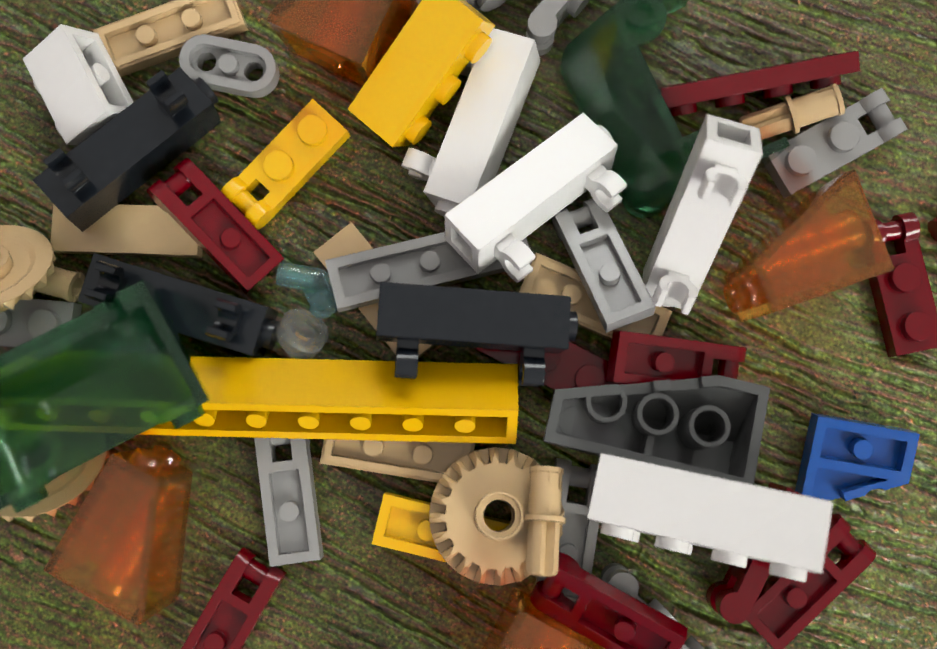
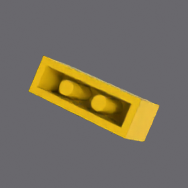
(421, 69)

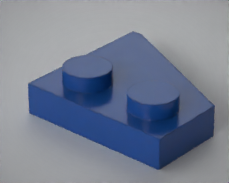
(853, 458)

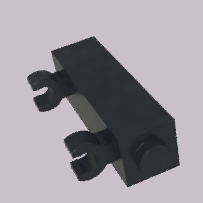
(129, 148)
(192, 308)
(475, 320)

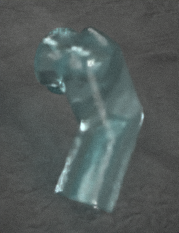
(314, 284)

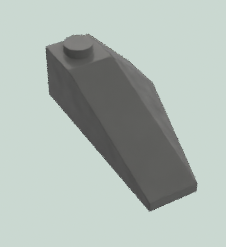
(680, 424)

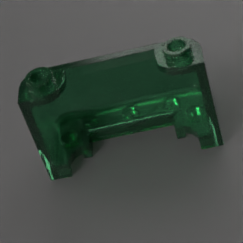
(91, 390)

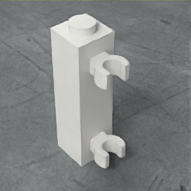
(480, 122)
(530, 193)
(701, 211)

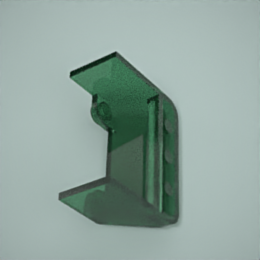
(620, 93)

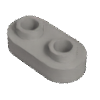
(232, 66)

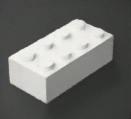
(713, 514)

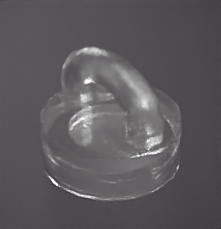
(301, 334)

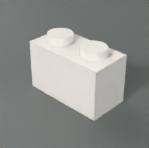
(77, 82)

